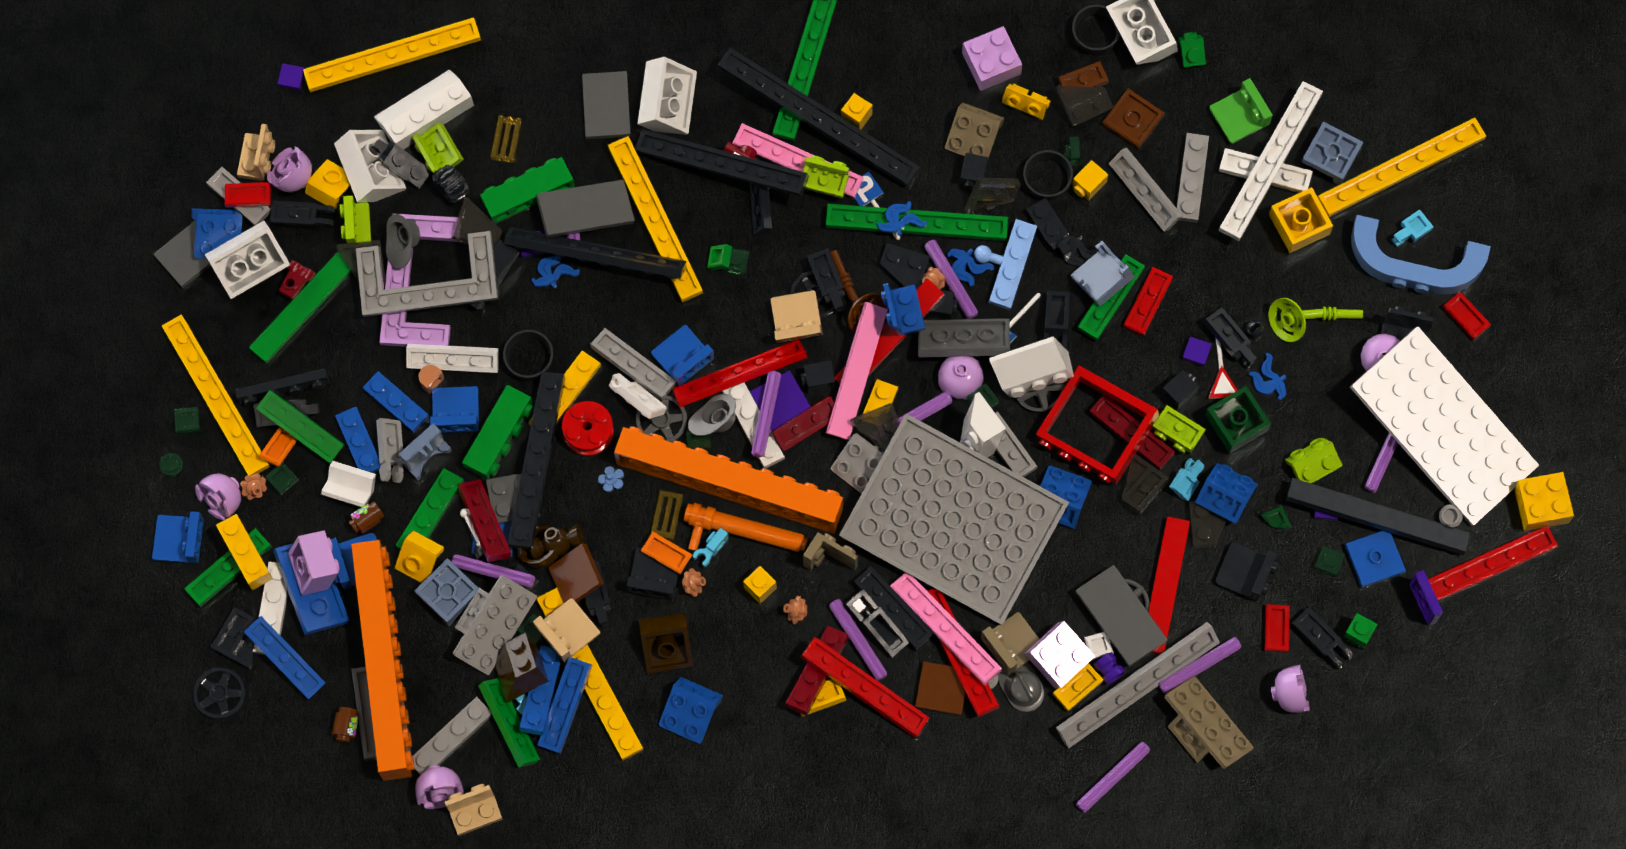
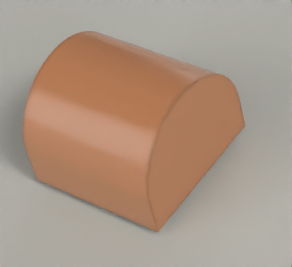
(430, 377)

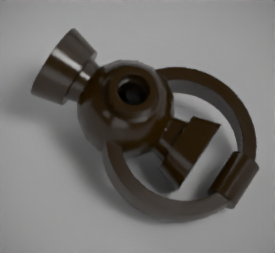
(555, 543)

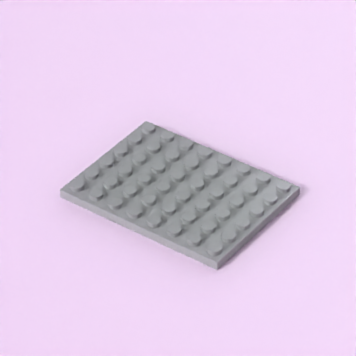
(954, 519)

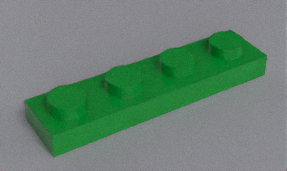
(1099, 316)
(300, 426)
(433, 506)
(222, 572)
(509, 723)

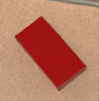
(248, 194)
(1466, 316)
(1277, 628)

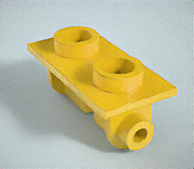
(1017, 97)

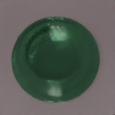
(171, 464)

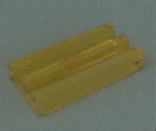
(517, 122)
(670, 495)

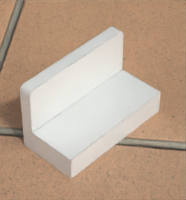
(349, 484)

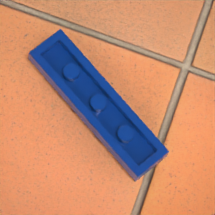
(284, 657)
(540, 698)
(565, 704)

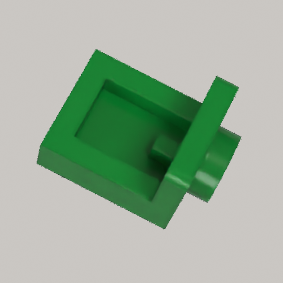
(1192, 49)

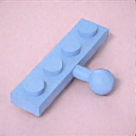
(1010, 264)

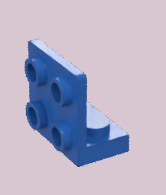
(214, 229)
(904, 308)
(682, 355)
(455, 409)
(1070, 488)
(1226, 492)
(178, 538)
(689, 709)

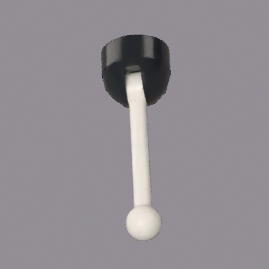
(479, 553)

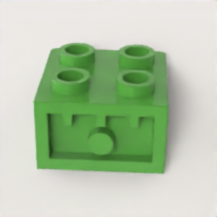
(1242, 112)

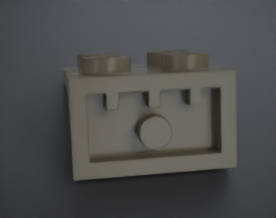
(973, 131)
(826, 544)
(1010, 642)

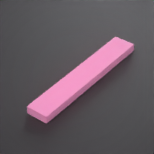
(785, 154)
(856, 370)
(946, 628)

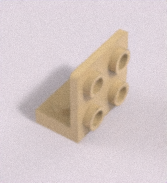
(255, 155)
(796, 316)
(567, 629)
(473, 809)

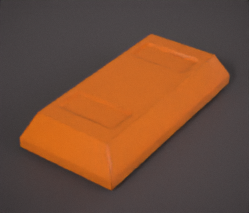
(278, 447)
(666, 552)

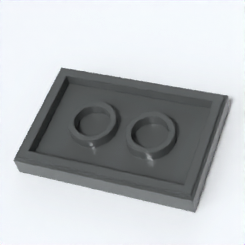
(606, 105)
(179, 258)

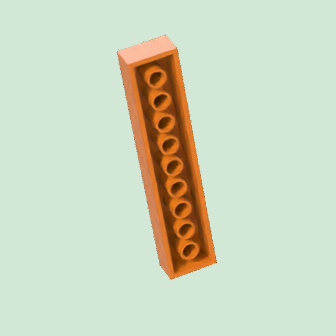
(729, 480)
(381, 660)

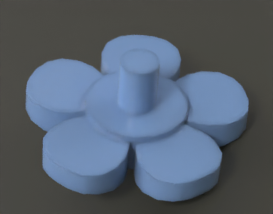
(611, 478)

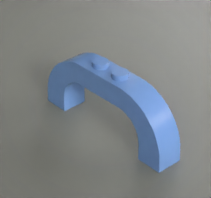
(1411, 275)

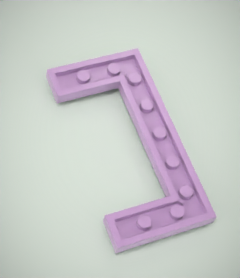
(394, 328)

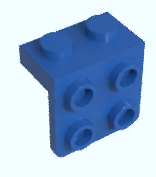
(344, 556)

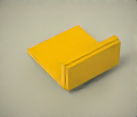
(328, 184)
(418, 556)

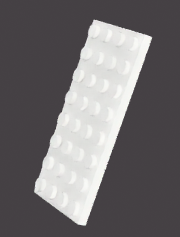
(1444, 426)

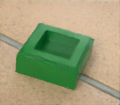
(719, 257)

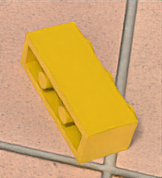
(244, 552)

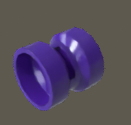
(1108, 667)

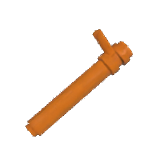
(710, 519)

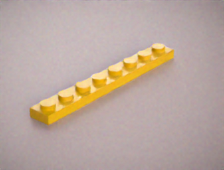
(391, 54)
(1401, 167)
(653, 214)
(215, 395)
(600, 691)

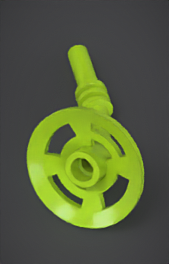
(1296, 314)

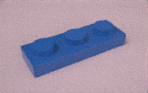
(395, 402)
(358, 440)

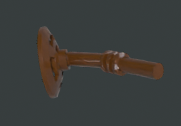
(854, 299)

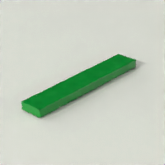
(300, 309)

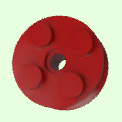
(583, 416)

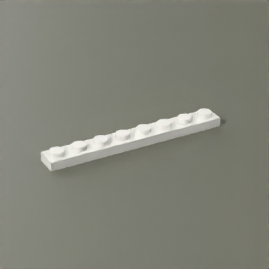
(1270, 161)

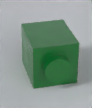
(1360, 631)

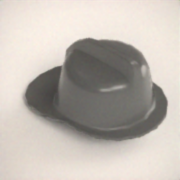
(401, 239)
(714, 416)
(1022, 688)

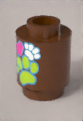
(365, 518)
(345, 724)

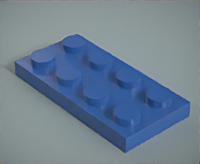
(315, 610)

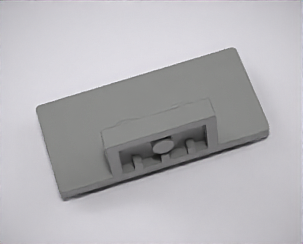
(857, 462)
(492, 622)

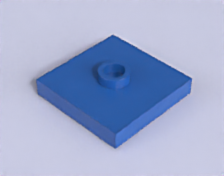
(1375, 558)

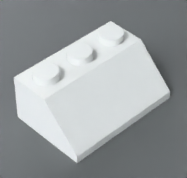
(1142, 30)
(667, 96)
(364, 169)
(1032, 367)
(981, 427)

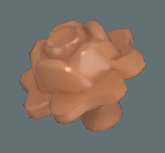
(935, 277)
(253, 486)
(693, 582)
(796, 609)

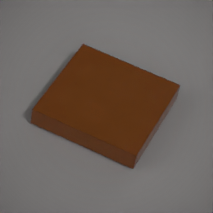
(1133, 118)
(576, 574)
(940, 690)

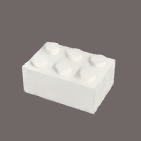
(247, 259)

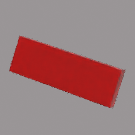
(1148, 301)

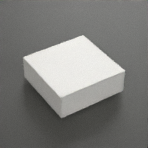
(1098, 645)

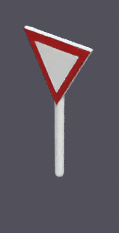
(1223, 384)

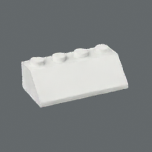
(419, 111)

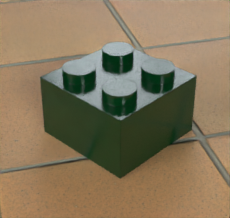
(1237, 419)

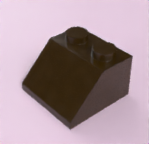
(665, 643)
(520, 667)

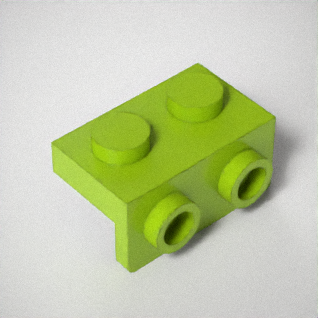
(437, 148)
(826, 176)
(357, 221)
(1177, 429)
(1314, 461)

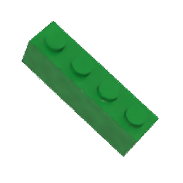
(521, 192)
(498, 432)

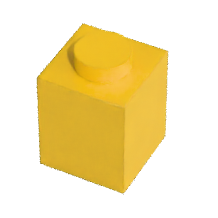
(857, 111)
(1089, 180)
(759, 584)

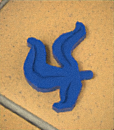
(894, 224)
(959, 266)
(548, 278)
(1267, 387)

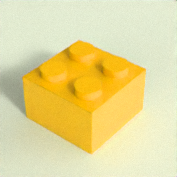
(1300, 220)
(1543, 501)

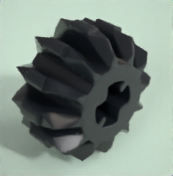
(450, 183)

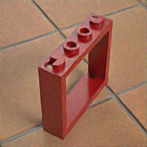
(1115, 393)

